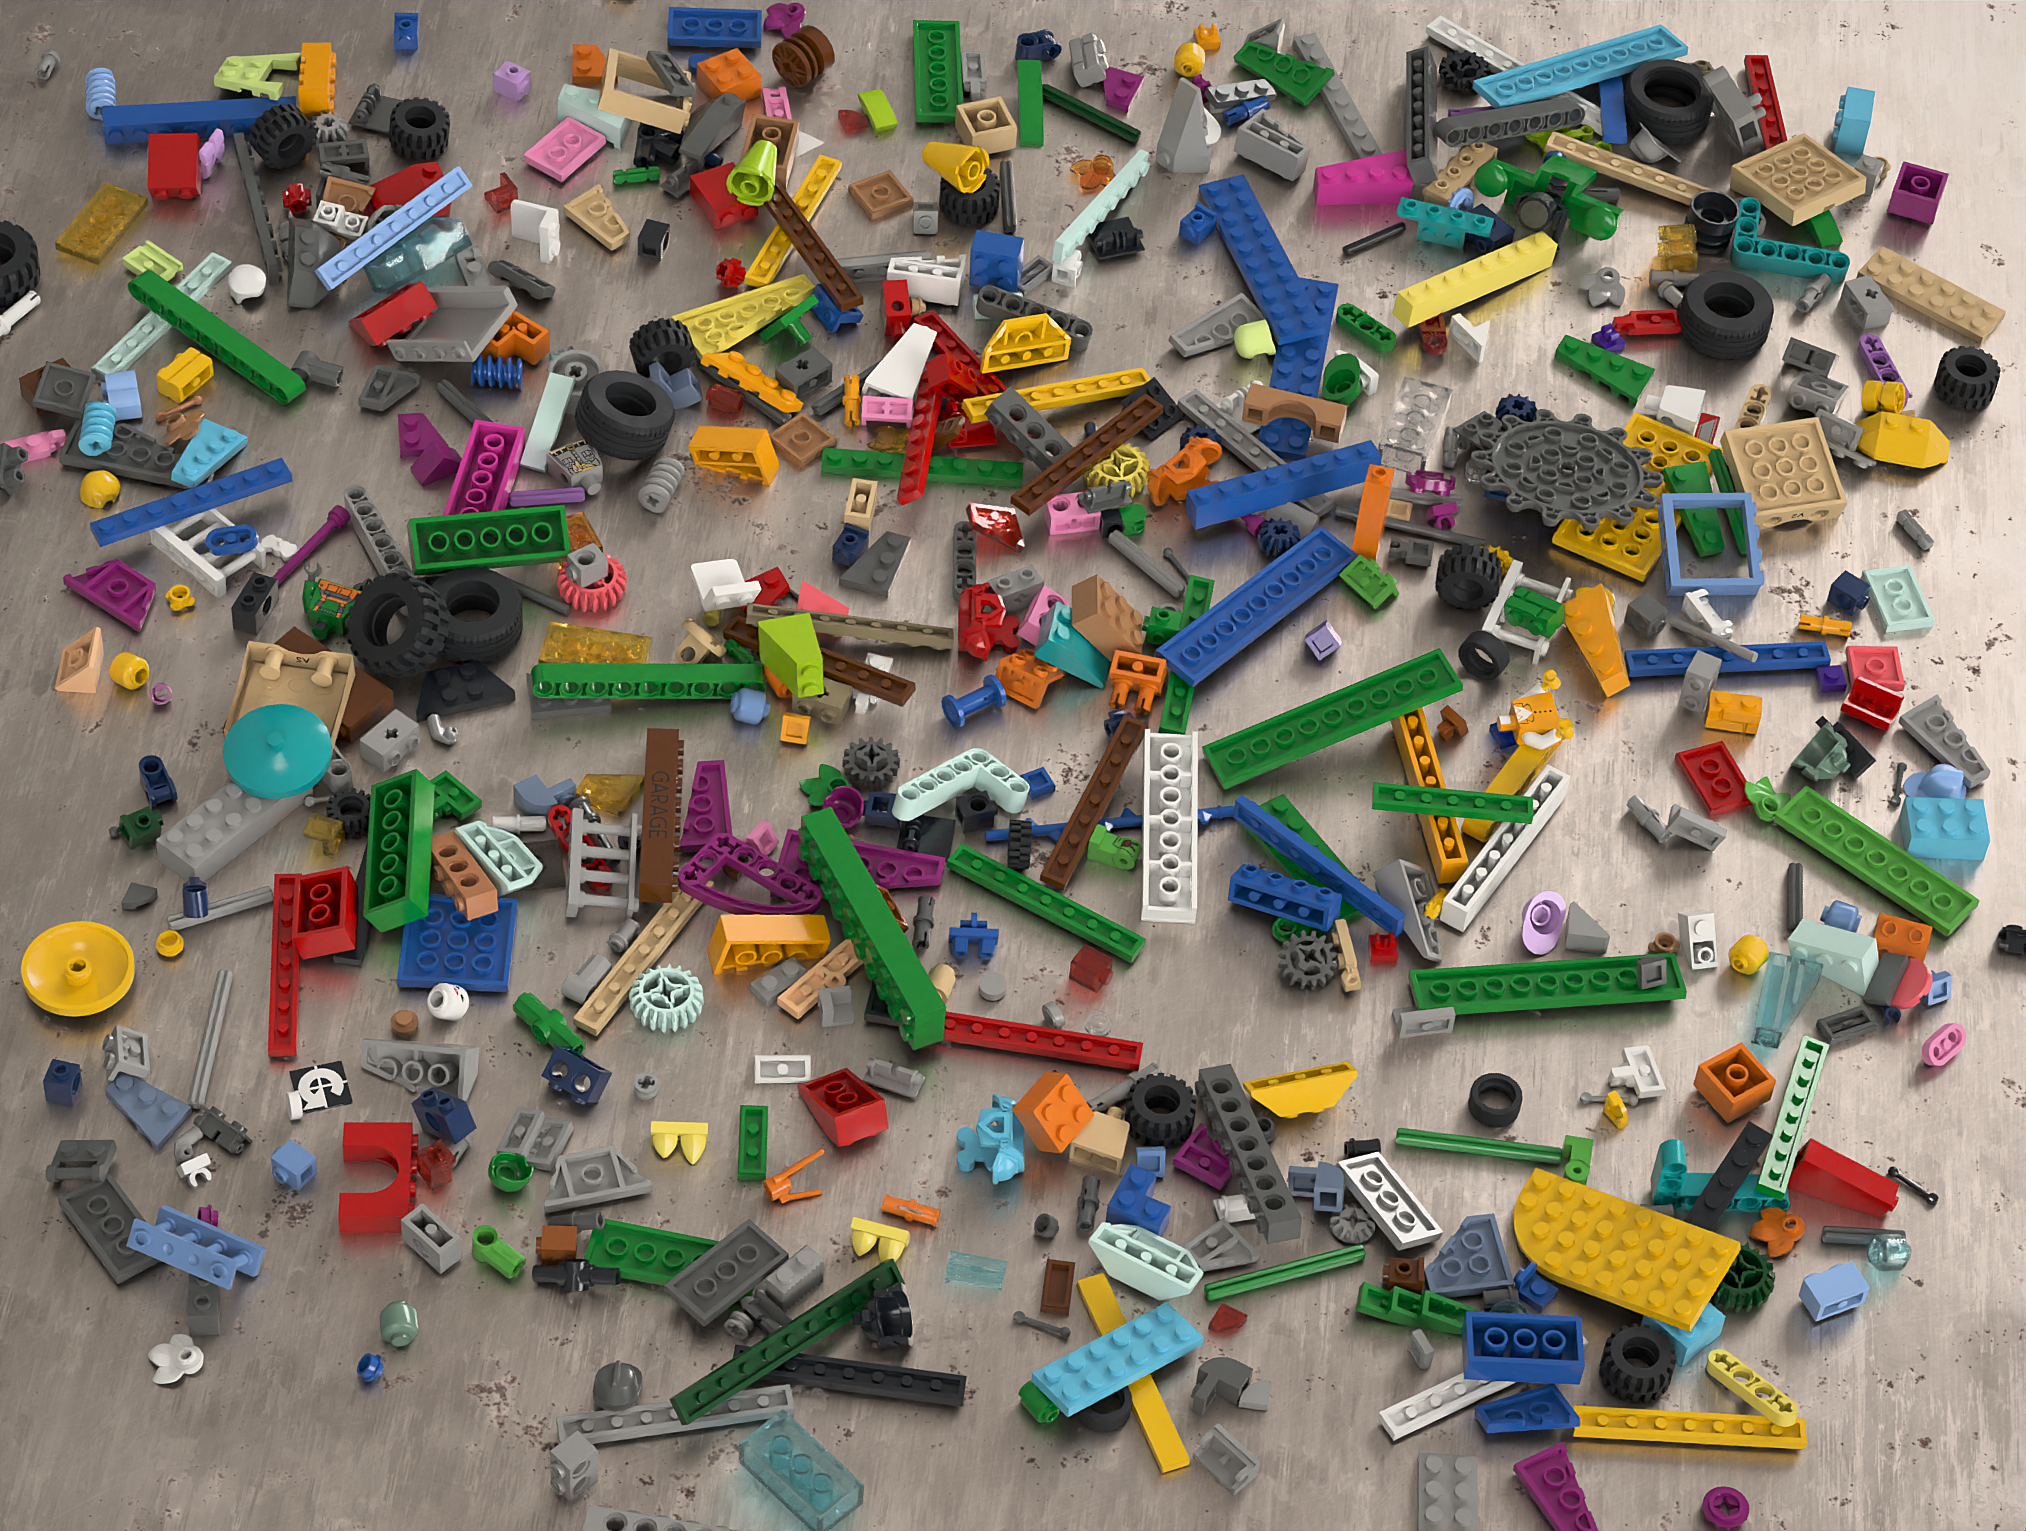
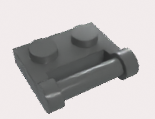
(81, 1160)

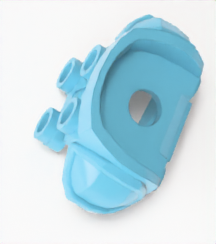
(995, 1145)

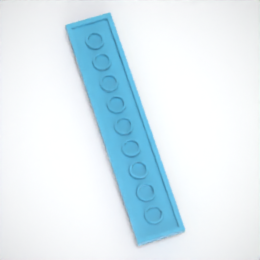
(1579, 67)

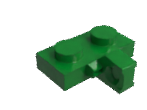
(453, 797)

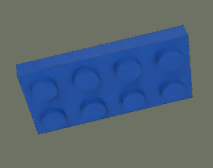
(714, 27)

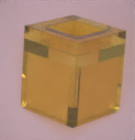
(327, 831)

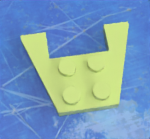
(252, 71)

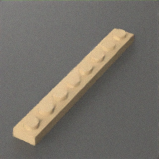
(1624, 168)
(636, 960)

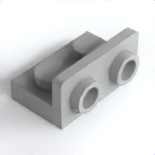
(126, 1052)

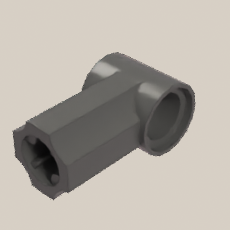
(310, 367)

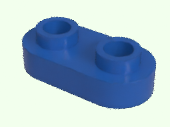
(233, 540)

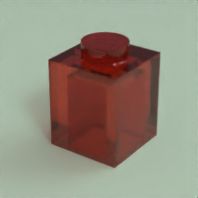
(1091, 968)

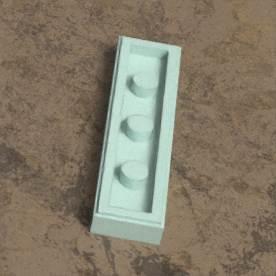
(547, 422)

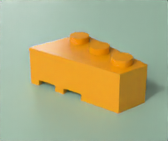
(735, 450)

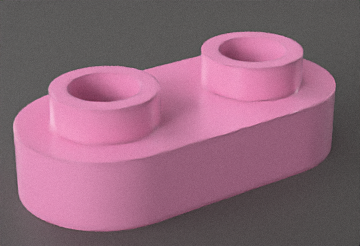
(1940, 1048)

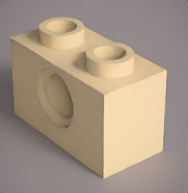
(861, 503)

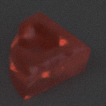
(852, 120)
(1227, 1318)

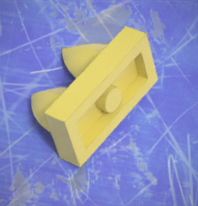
(692, 1137)
(891, 1239)

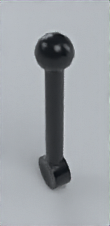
(1932, 1198)

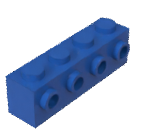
(1285, 897)

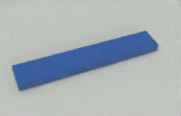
(1612, 110)

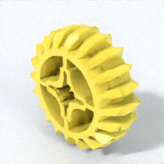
(1121, 464)

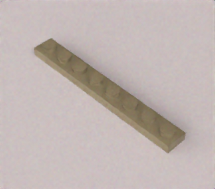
(860, 627)

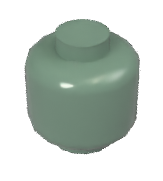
(399, 1323)

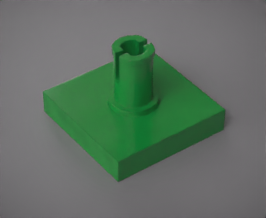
(792, 323)

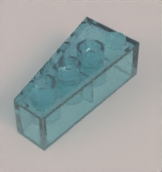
(417, 253)

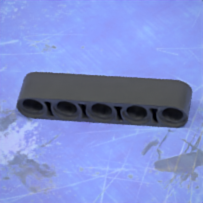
(1024, 307)

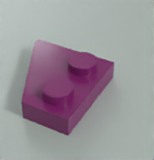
(1121, 88)
(416, 434)
(1204, 1159)

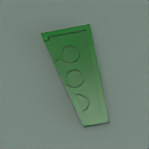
(1285, 73)
(1616, 371)
(1700, 522)

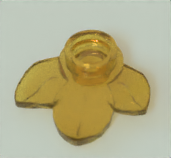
(890, 439)

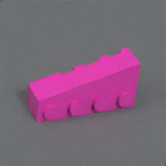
(1364, 180)

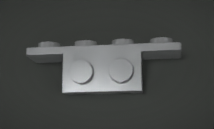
(1843, 437)

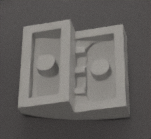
(536, 1138)

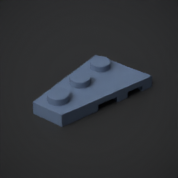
(150, 1109)

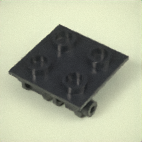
(1116, 238)
(1171, 411)
(927, 835)

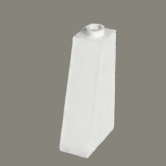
(902, 367)

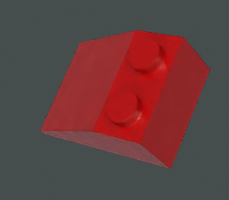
(407, 184)
(845, 1107)

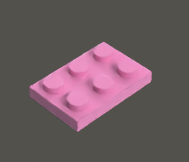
(564, 149)

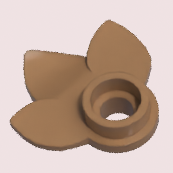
(182, 426)

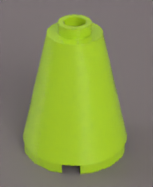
(754, 174)

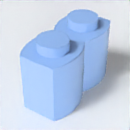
(122, 394)

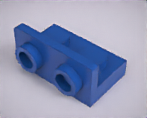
(829, 312)

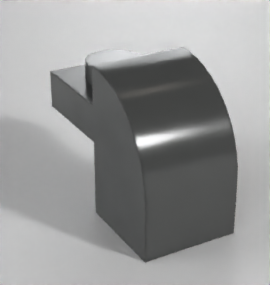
(1222, 1378)

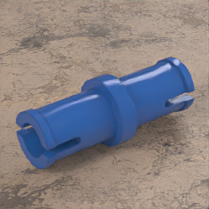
(1246, 110)

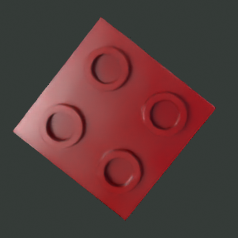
(971, 433)

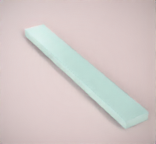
(152, 326)

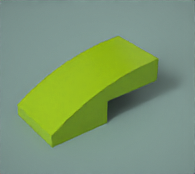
(878, 110)

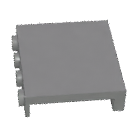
(459, 325)

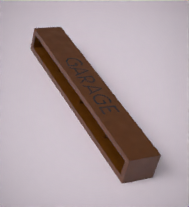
(659, 816)

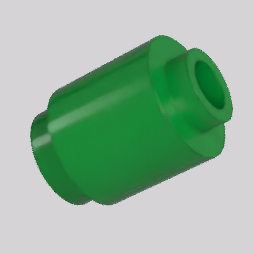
(1038, 1403)

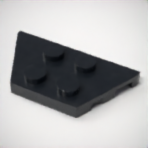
(461, 690)

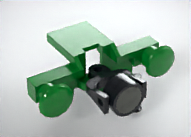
(1540, 208)

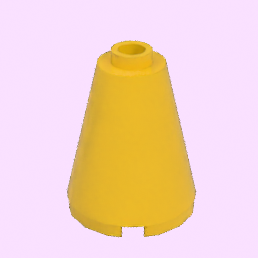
(957, 164)

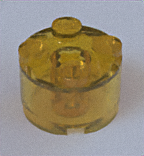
(1678, 247)

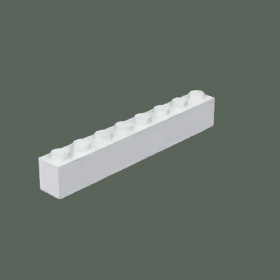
(1503, 851)

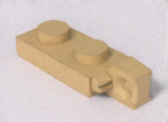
(1346, 957)

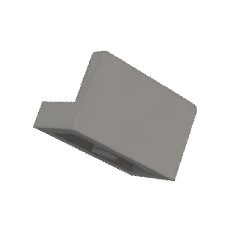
(1695, 827)
(1424, 1022)

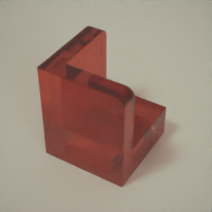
(502, 197)

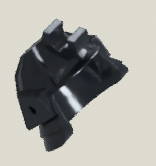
(887, 1317)

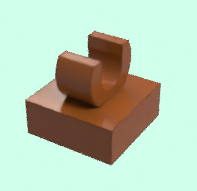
(1451, 724)

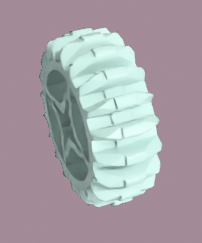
(653, 990)

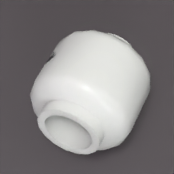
(448, 1002)

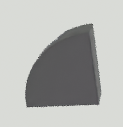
(138, 895)

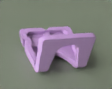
(212, 152)

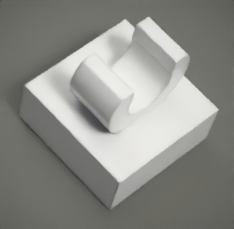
(194, 1167)

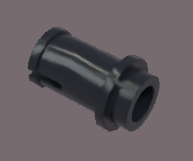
(1361, 1147)

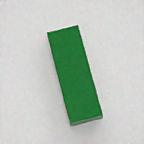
(752, 1142)

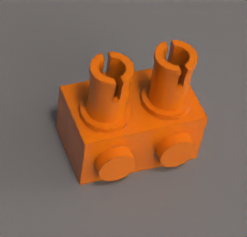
(1137, 674)

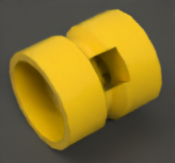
(1883, 397)

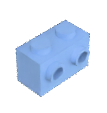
(1833, 1290)

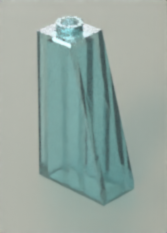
(1783, 994)

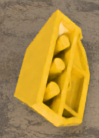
(1025, 343)
(1903, 440)
(1303, 1089)

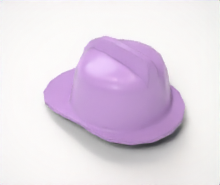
(1543, 921)

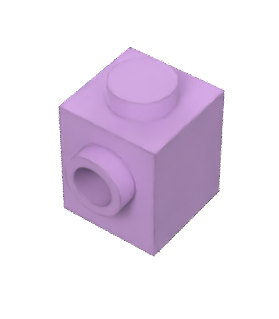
(512, 81)

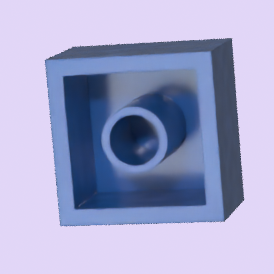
(996, 260)

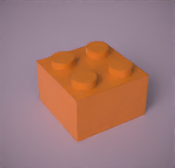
(729, 74)
(1734, 1082)
(1053, 1112)

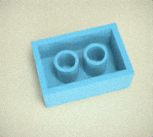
(1944, 828)

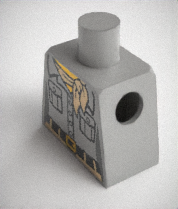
(576, 466)

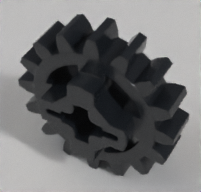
(1462, 69)

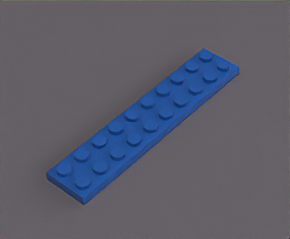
(1262, 260)
(1299, 371)
(1255, 606)

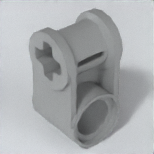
(339, 773)

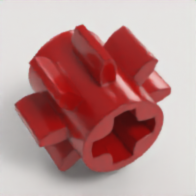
(296, 198)
(730, 273)

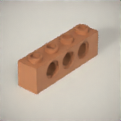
(462, 877)

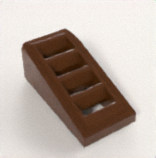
(947, 430)

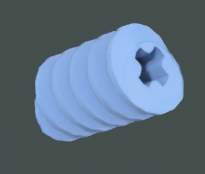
(99, 91)

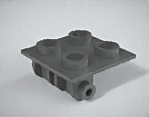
(374, 110)
(1470, 429)

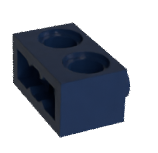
(577, 1070)

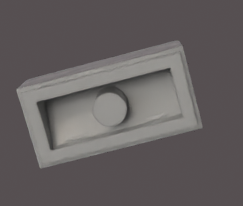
(1304, 519)

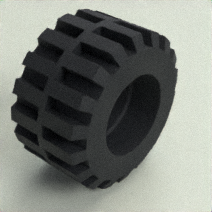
(419, 128)
(282, 136)
(971, 207)
(663, 342)
(1967, 377)
(1468, 577)
(1160, 1093)
(1632, 1381)

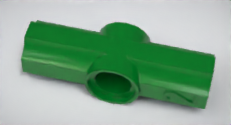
(547, 1024)

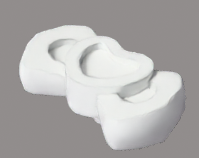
(279, 547)

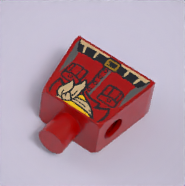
(895, 317)

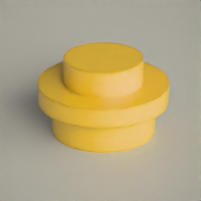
(169, 943)

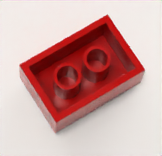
(325, 912)

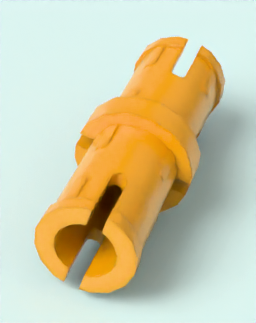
(852, 400)
(1824, 625)

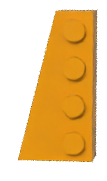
(316, 79)
(1595, 634)
(766, 940)

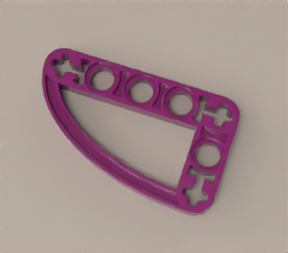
(732, 905)

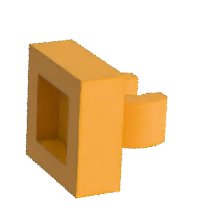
(1207, 37)
(795, 728)

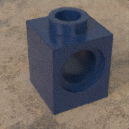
(1849, 593)
(62, 1082)

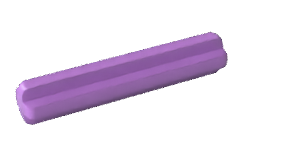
(546, 496)

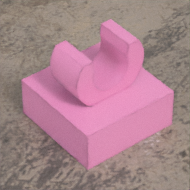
(762, 838)

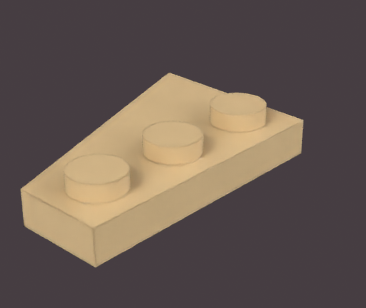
(598, 218)

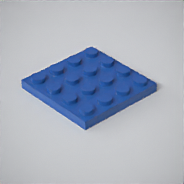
(459, 950)

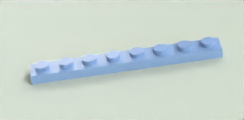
(393, 228)

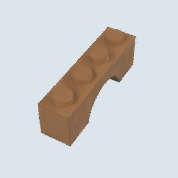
(1322, 416)

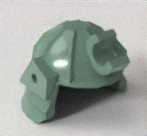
(1823, 755)

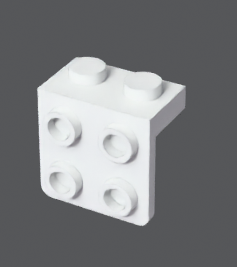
(537, 225)
(722, 585)

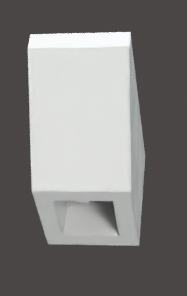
(1698, 938)

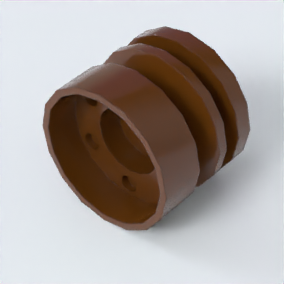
(803, 56)

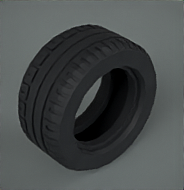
(1669, 80)

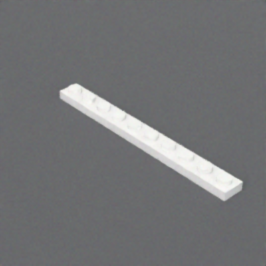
(1461, 40)

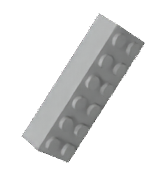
(221, 830)

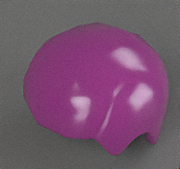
(846, 804)

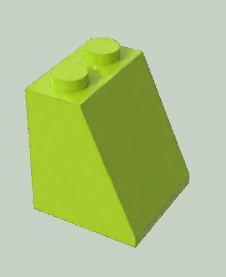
(792, 653)

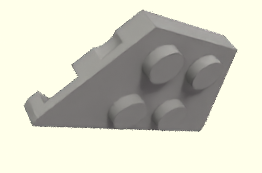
(593, 1178)

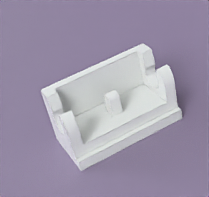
(1703, 615)

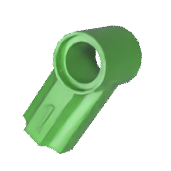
(497, 1253)

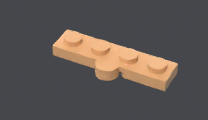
(826, 974)

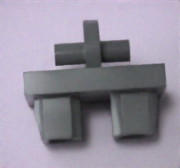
(10, 470)

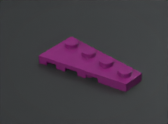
(707, 807)
(1554, 1488)

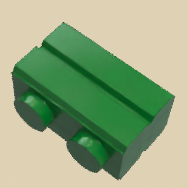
(1534, 612)

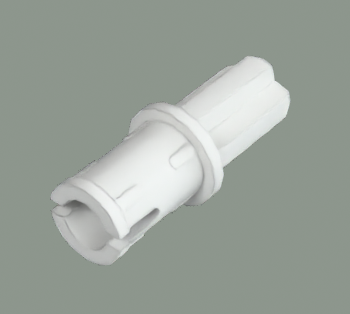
(519, 824)

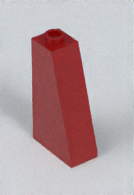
(1841, 1181)

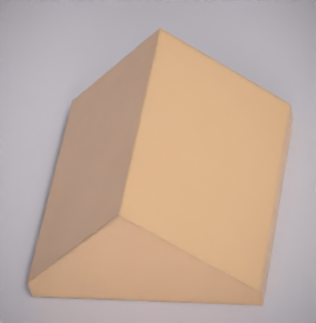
(81, 664)

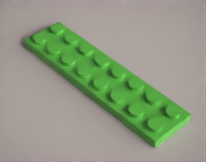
(1877, 861)

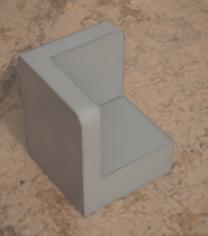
(835, 1006)

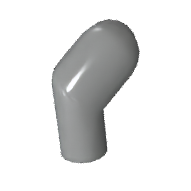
(439, 733)
(183, 1145)

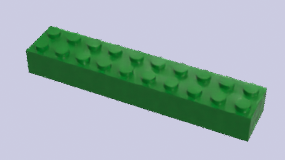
(872, 929)

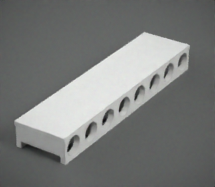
(1169, 828)

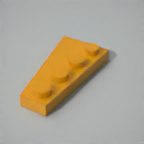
(752, 379)

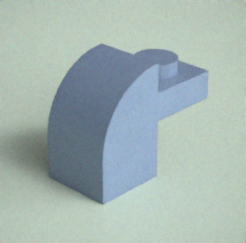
(681, 387)
(536, 800)
(1322, 1183)

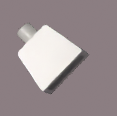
(1677, 407)

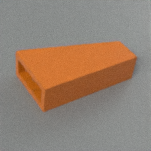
(1373, 511)

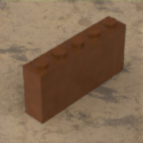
(368, 697)

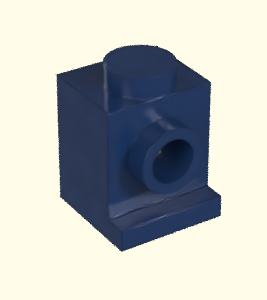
(850, 545)
(874, 808)

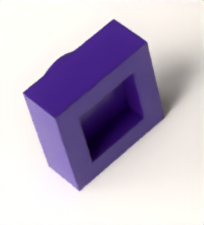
(1830, 678)

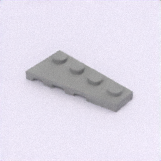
(1216, 326)
(1940, 736)

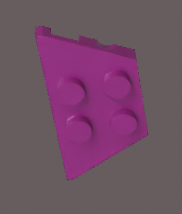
(116, 590)

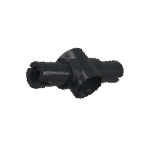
(576, 1274)

